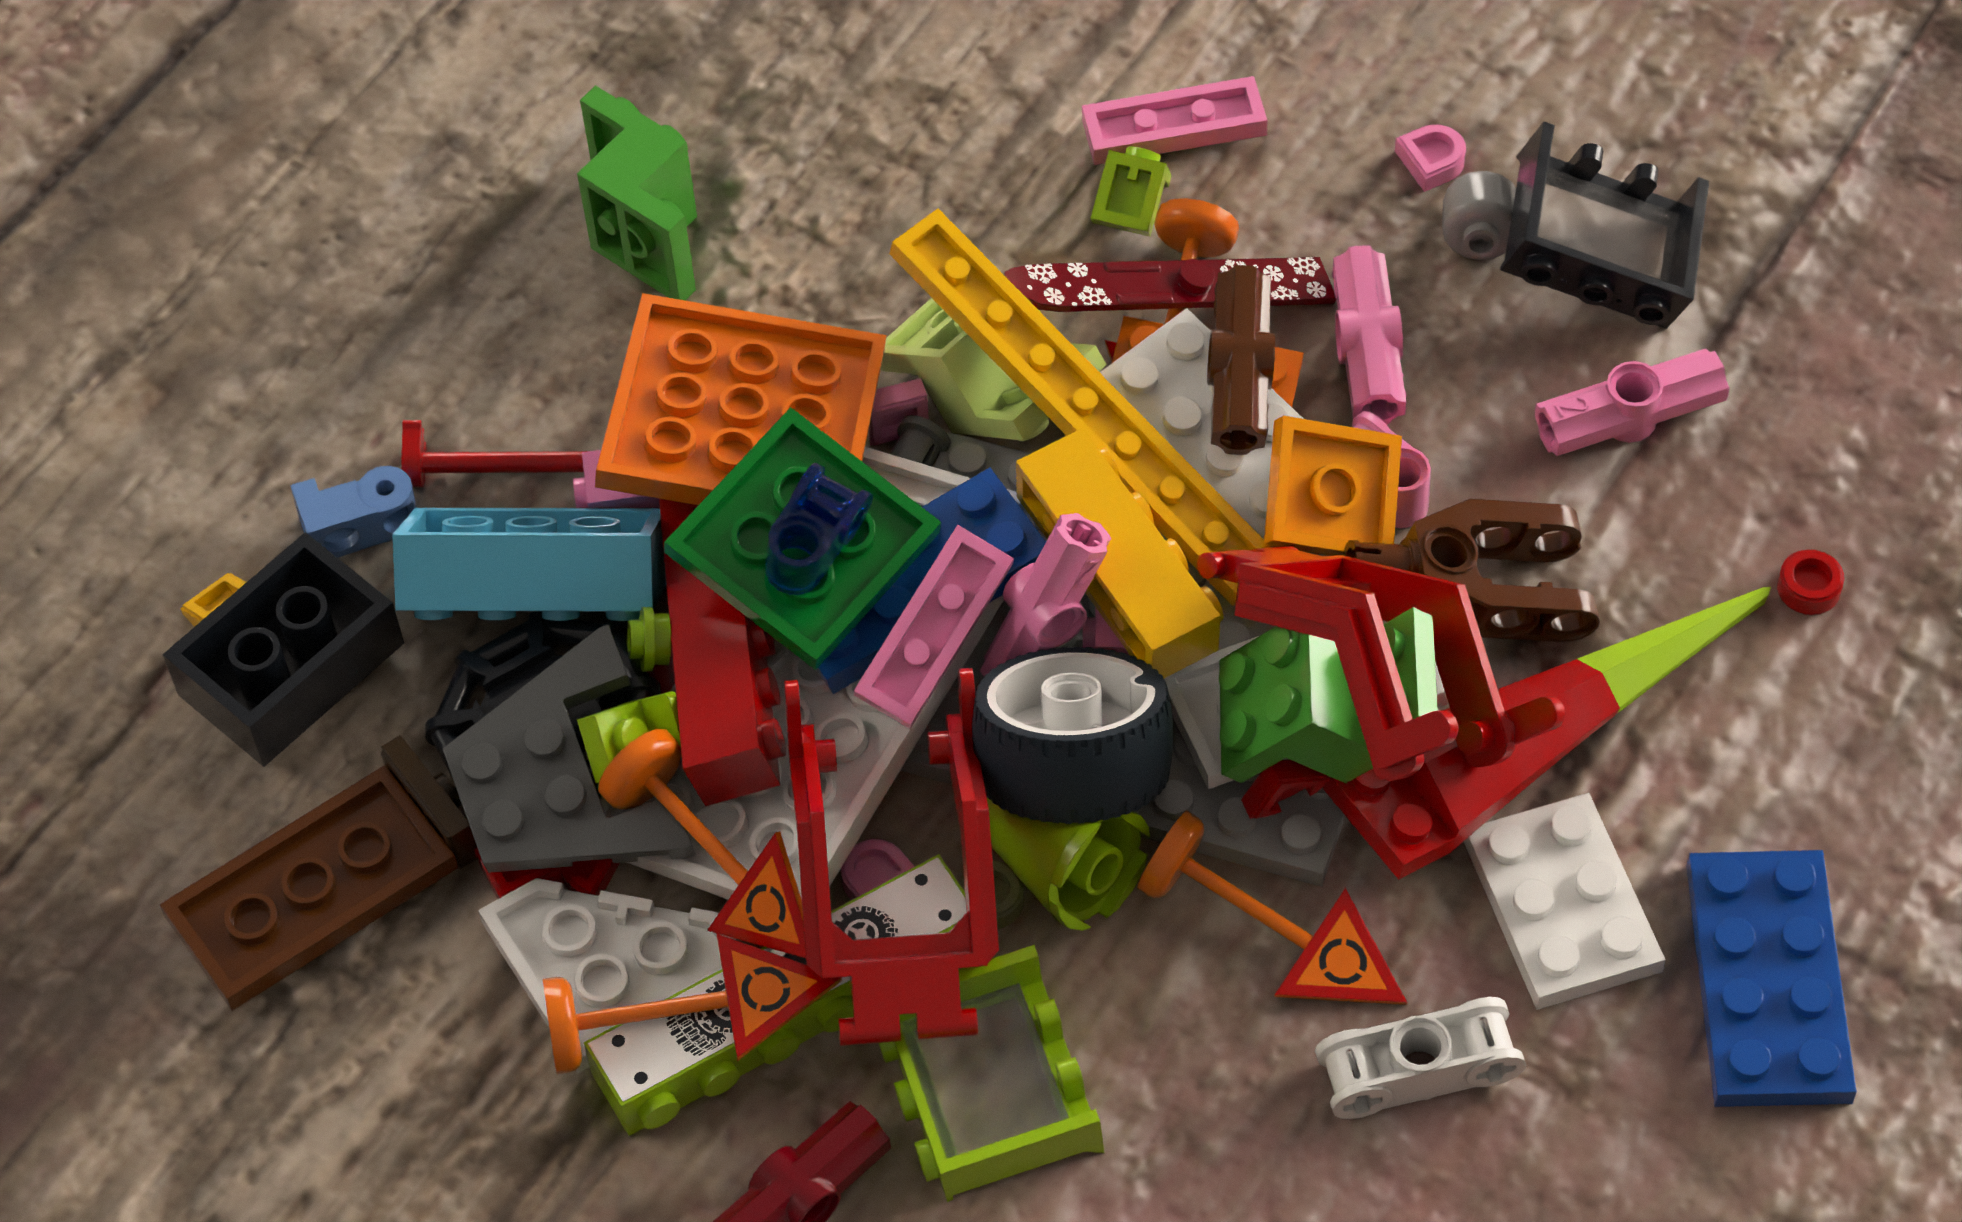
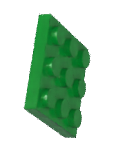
(729, 532)

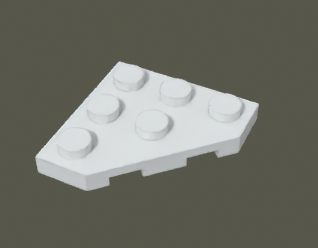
(606, 945)

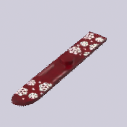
(1162, 283)

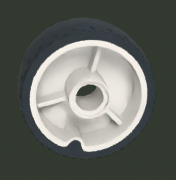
(1073, 734)

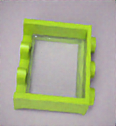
(998, 1096)

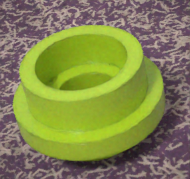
(649, 639)

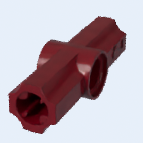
(809, 1180)

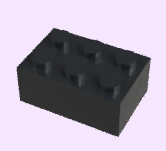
(284, 649)

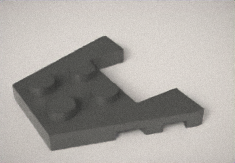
(531, 784)

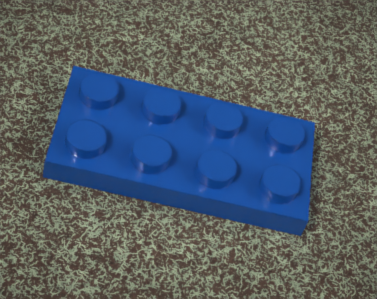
(978, 506)
(1770, 979)

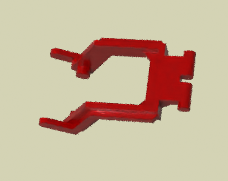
(1347, 604)
(899, 971)

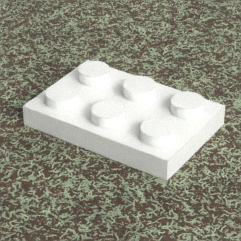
(1564, 901)

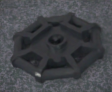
(515, 660)

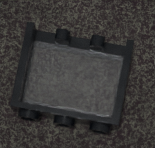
(1604, 236)

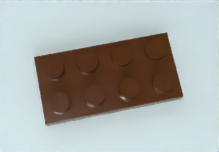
(308, 887)

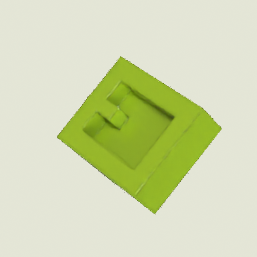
(1130, 190)
(616, 727)

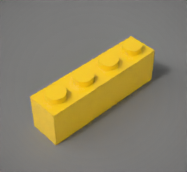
(1143, 579)

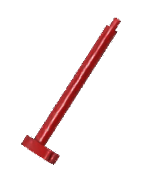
(418, 462)

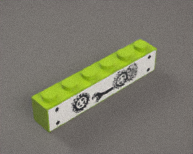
(671, 1061)

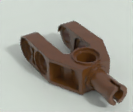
(1454, 539)

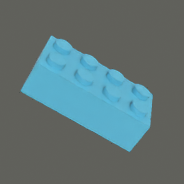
(529, 562)

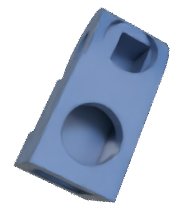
(355, 512)

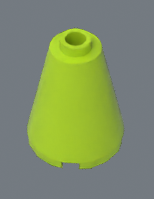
(1072, 866)

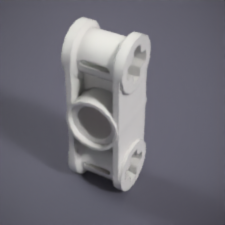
(1453, 1036)

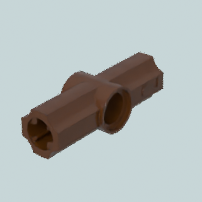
(1241, 360)

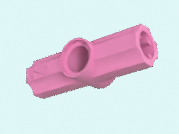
(1369, 333)
(1658, 394)
(1048, 593)

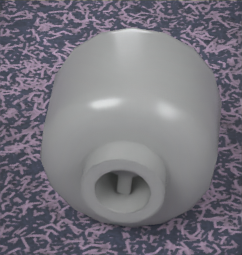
(1479, 211)

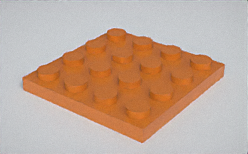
(715, 380)

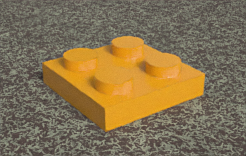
(1331, 486)

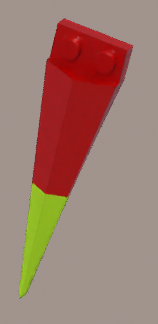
(1448, 799)

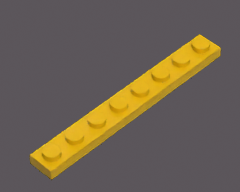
(1070, 389)

